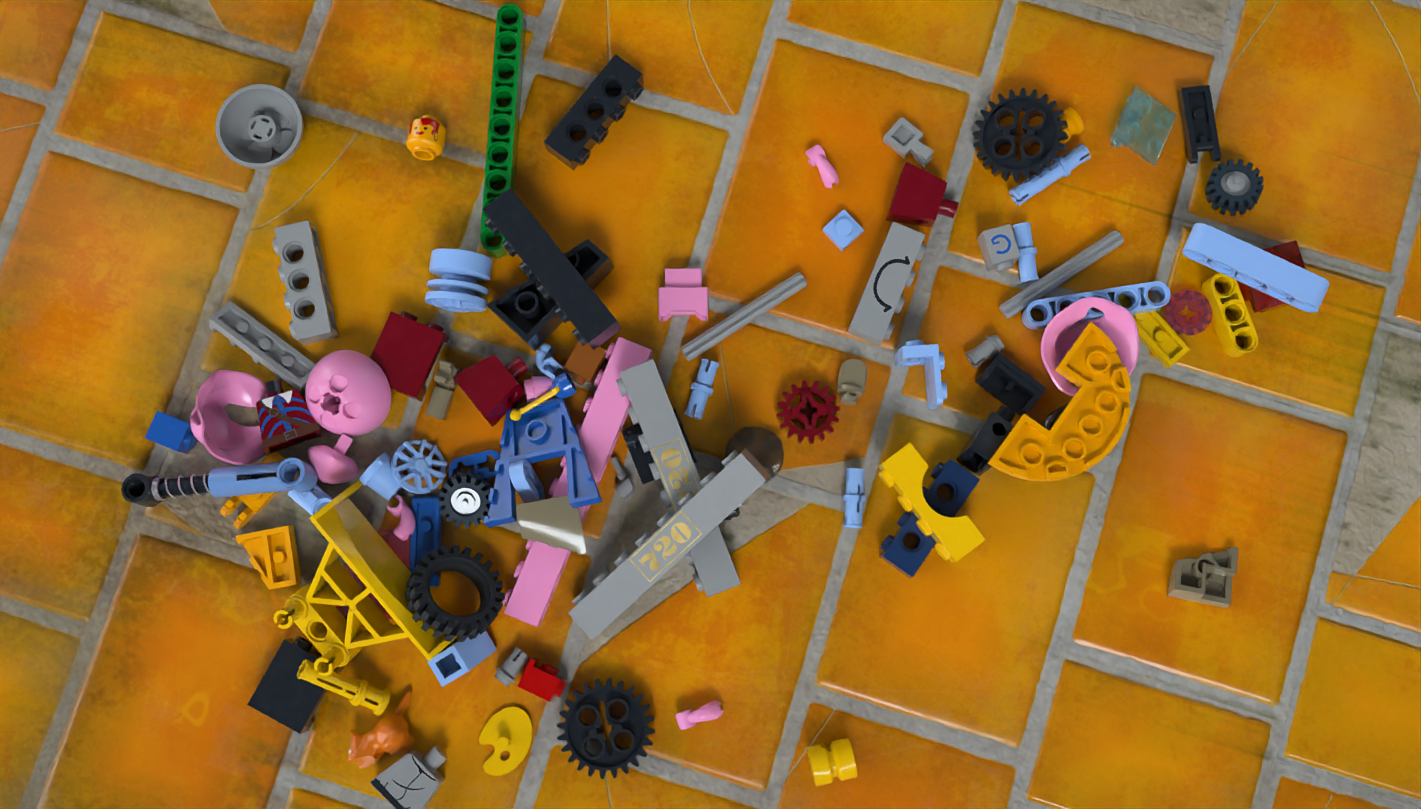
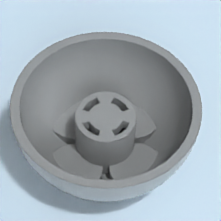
(247, 122)

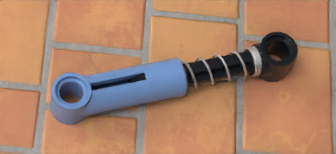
(222, 482)

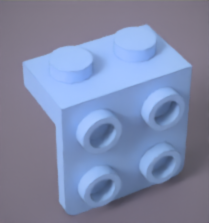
(928, 355)

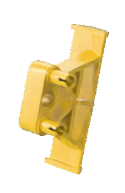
(381, 573)

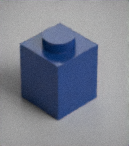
(171, 433)

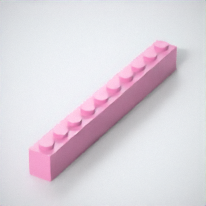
(598, 436)

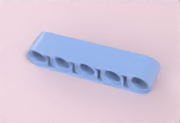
(1255, 267)
(1136, 294)

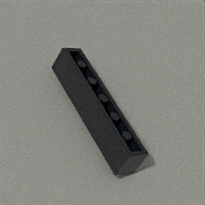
(552, 269)

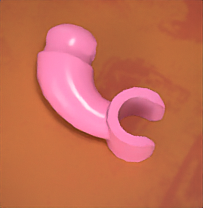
(827, 171)
(407, 522)
(705, 713)

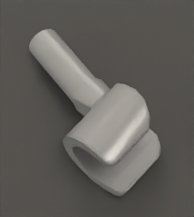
(625, 487)

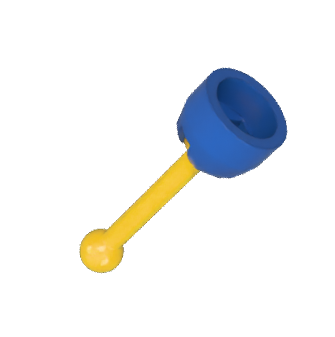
(561, 387)

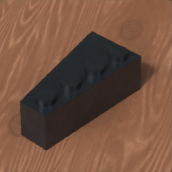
(528, 311)

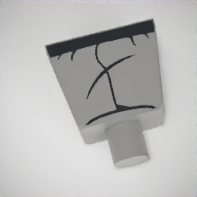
(412, 779)

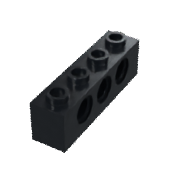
(616, 75)

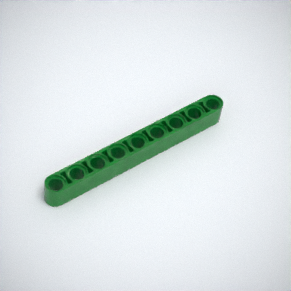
(503, 116)

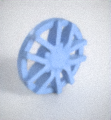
(418, 466)

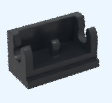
(1010, 385)

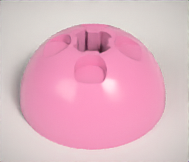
(348, 393)

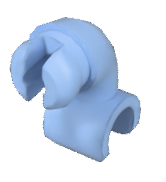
(545, 361)

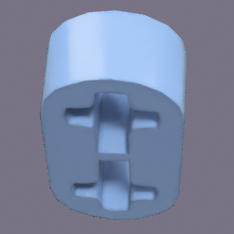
(526, 481)

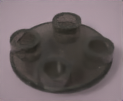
(762, 445)

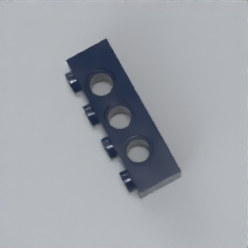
(960, 485)

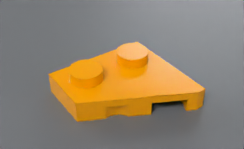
(274, 555)

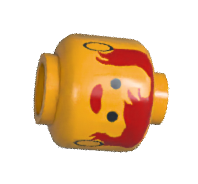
(426, 137)

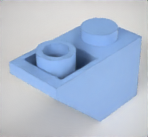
(461, 657)

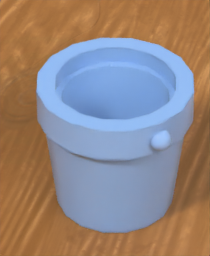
(380, 477)

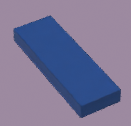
(426, 533)

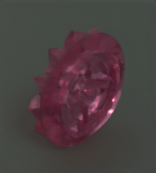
(1196, 302)

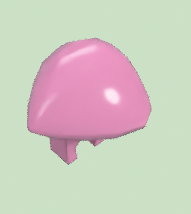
(332, 464)

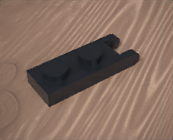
(1199, 122)

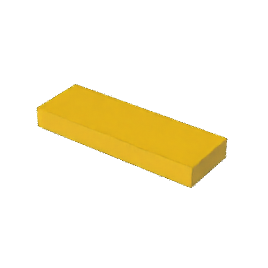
(1158, 336)

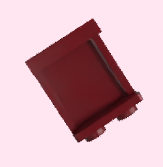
(408, 352)

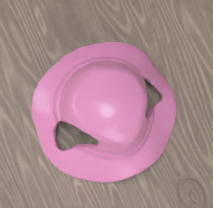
(1064, 331)
(213, 426)

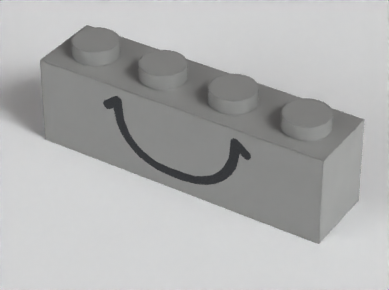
(886, 284)

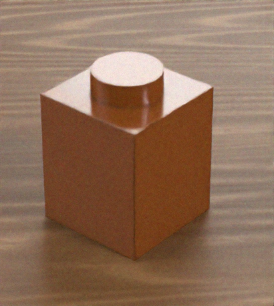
(585, 363)

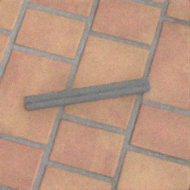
(1061, 274)
(743, 316)

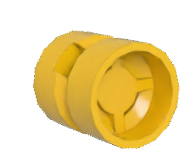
(832, 762)

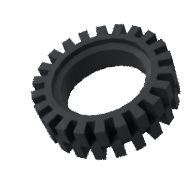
(440, 620)

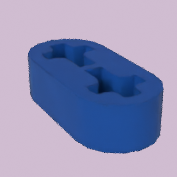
(476, 460)

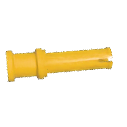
(356, 691)

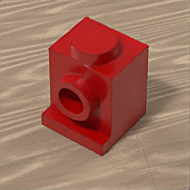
(542, 680)

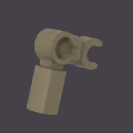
(443, 394)

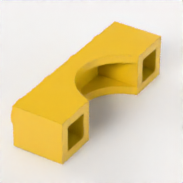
(953, 536)

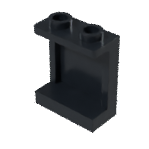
(283, 694)

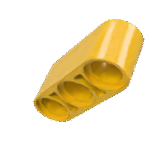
(1242, 322)

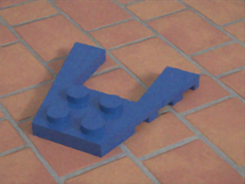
(538, 436)

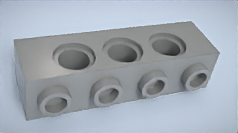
(322, 323)

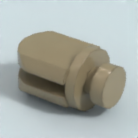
(851, 381)

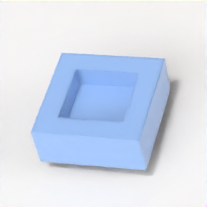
(843, 230)

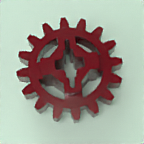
(794, 414)

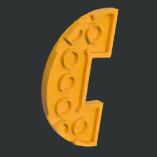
(1087, 425)

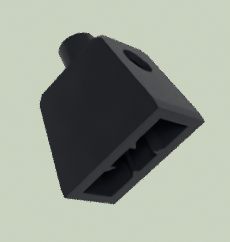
(986, 440)

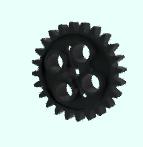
(1046, 135)
(578, 732)

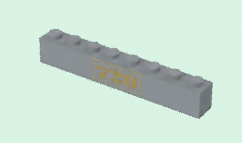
(675, 469)
(670, 543)

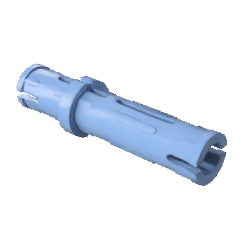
(1060, 169)

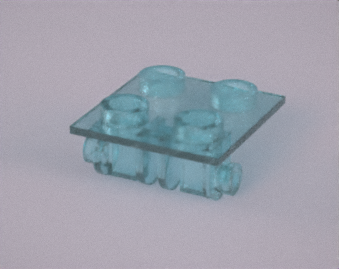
(1143, 126)

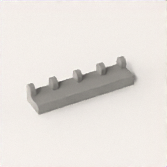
(262, 345)

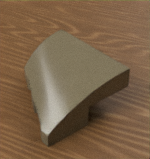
(552, 523)
(1205, 578)

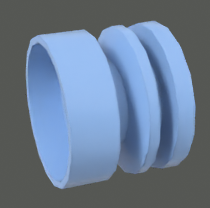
(459, 278)

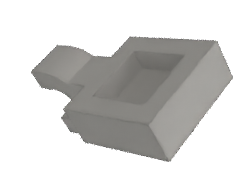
(906, 139)

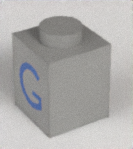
(999, 248)

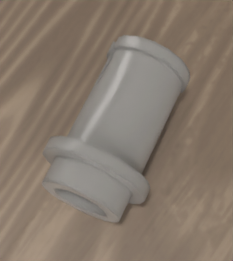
(985, 350)
(511, 667)

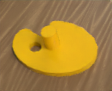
(510, 731)

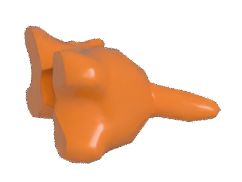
(387, 736)

